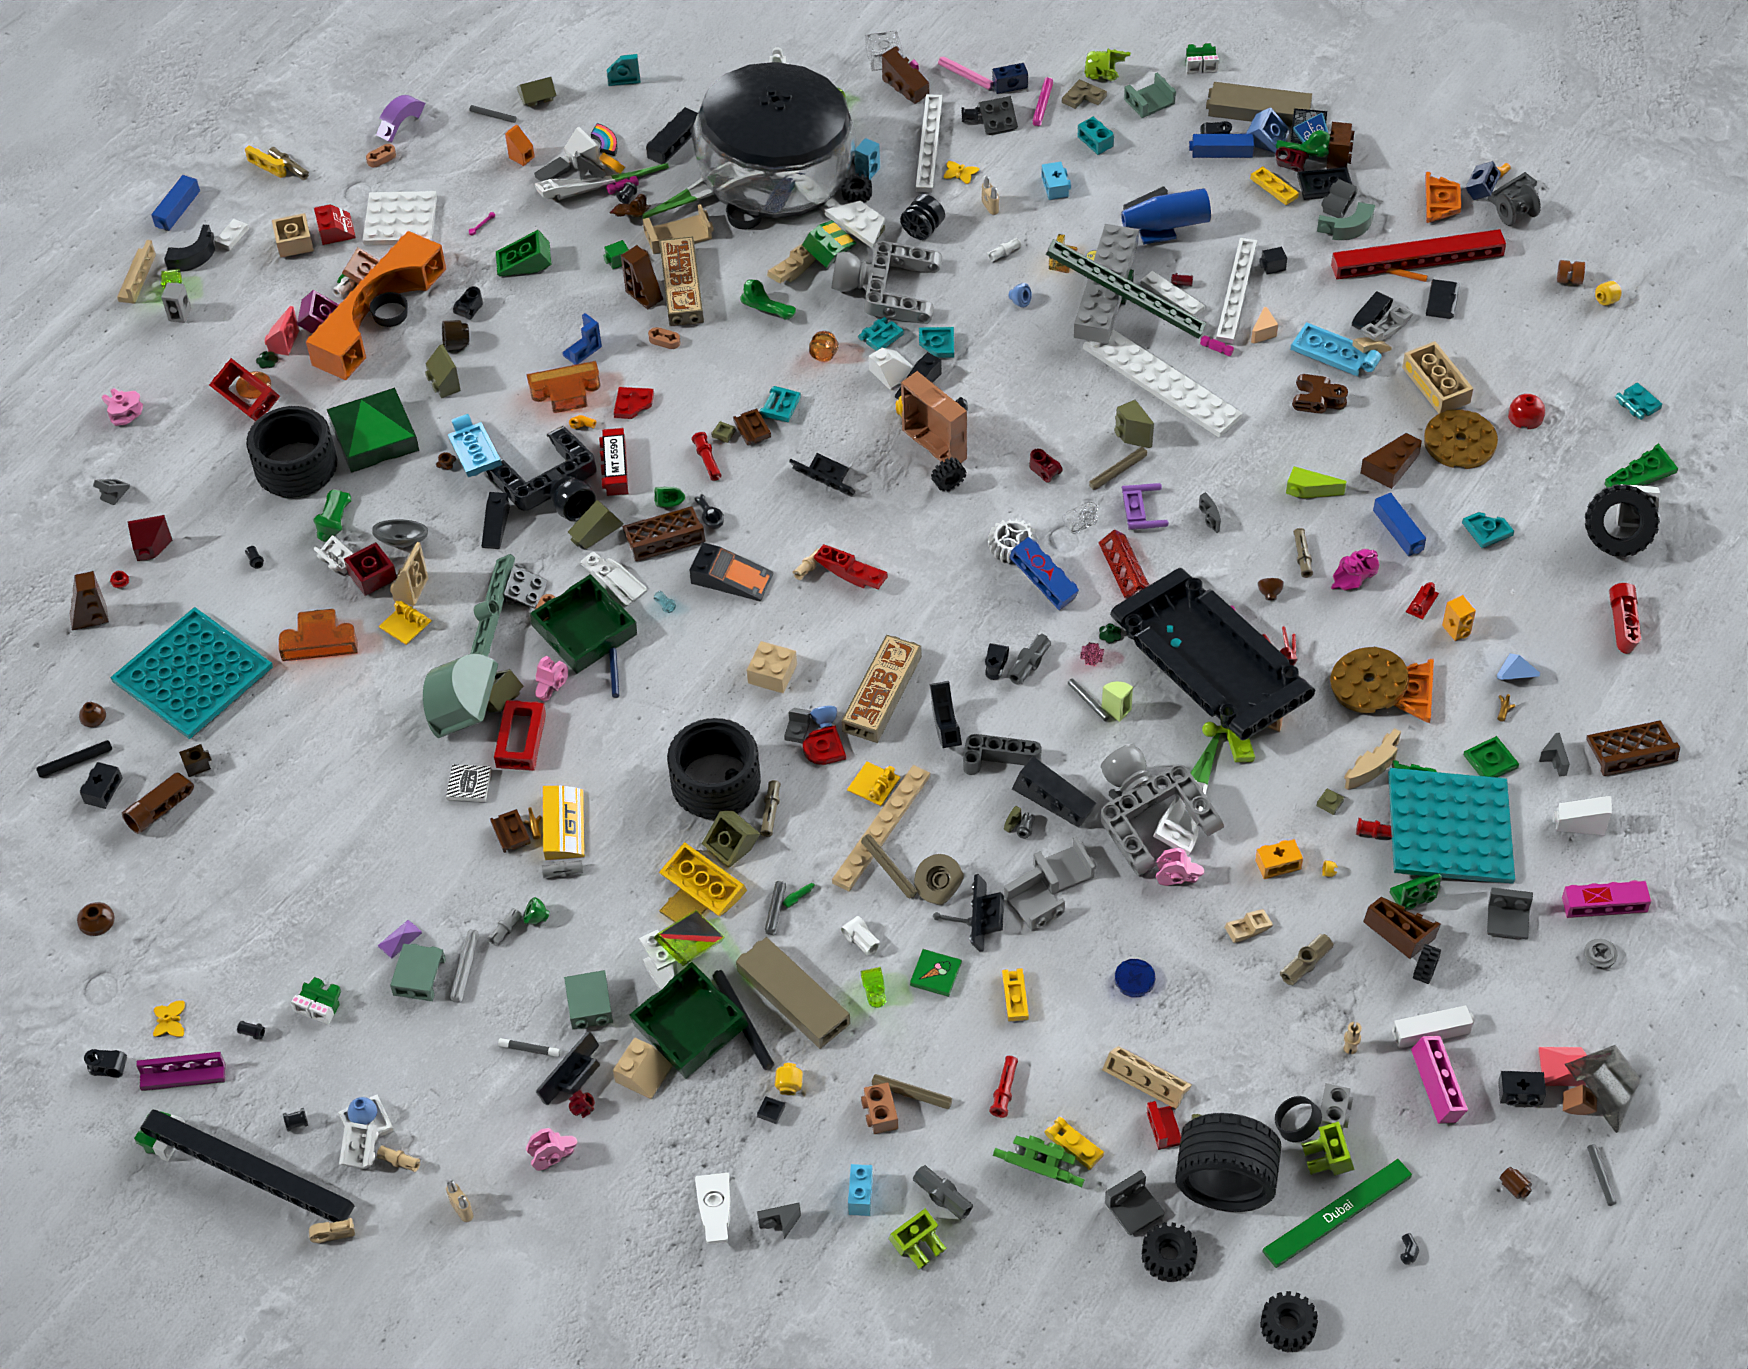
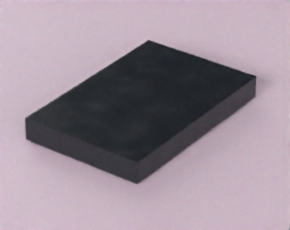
(1317, 183)

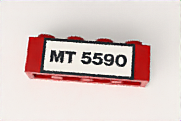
(614, 462)

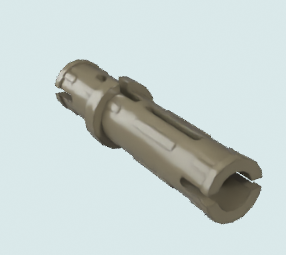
(289, 164)
(1306, 568)
(773, 789)

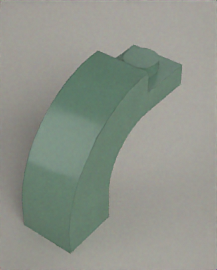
(1348, 227)

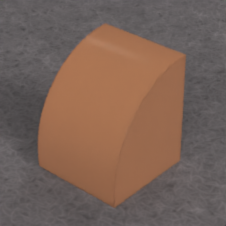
(1579, 1101)

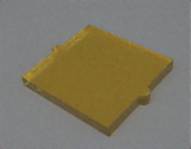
(680, 906)

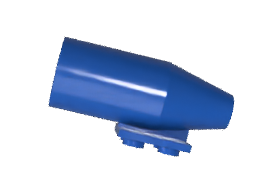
(1163, 213)

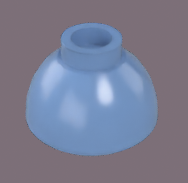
(1021, 295)
(824, 715)
(362, 1111)

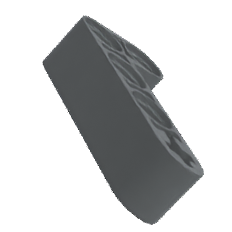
(997, 750)

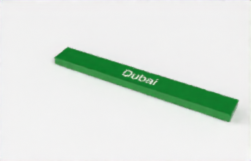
(1336, 1213)

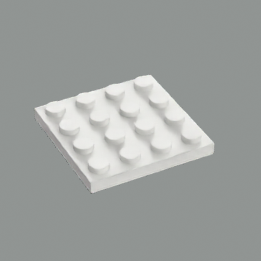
(395, 213)

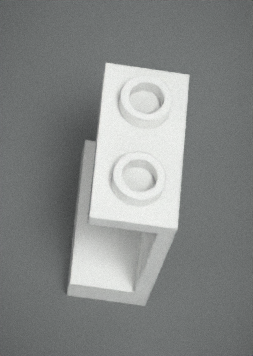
(660, 963)

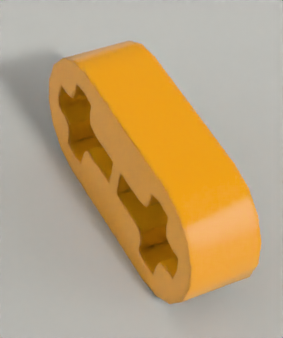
(611, 163)

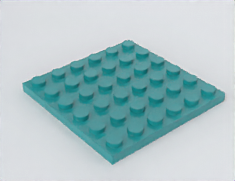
(191, 672)
(1451, 825)

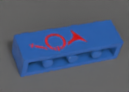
(1044, 573)

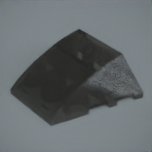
(1610, 1080)

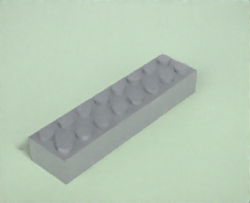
(1099, 304)

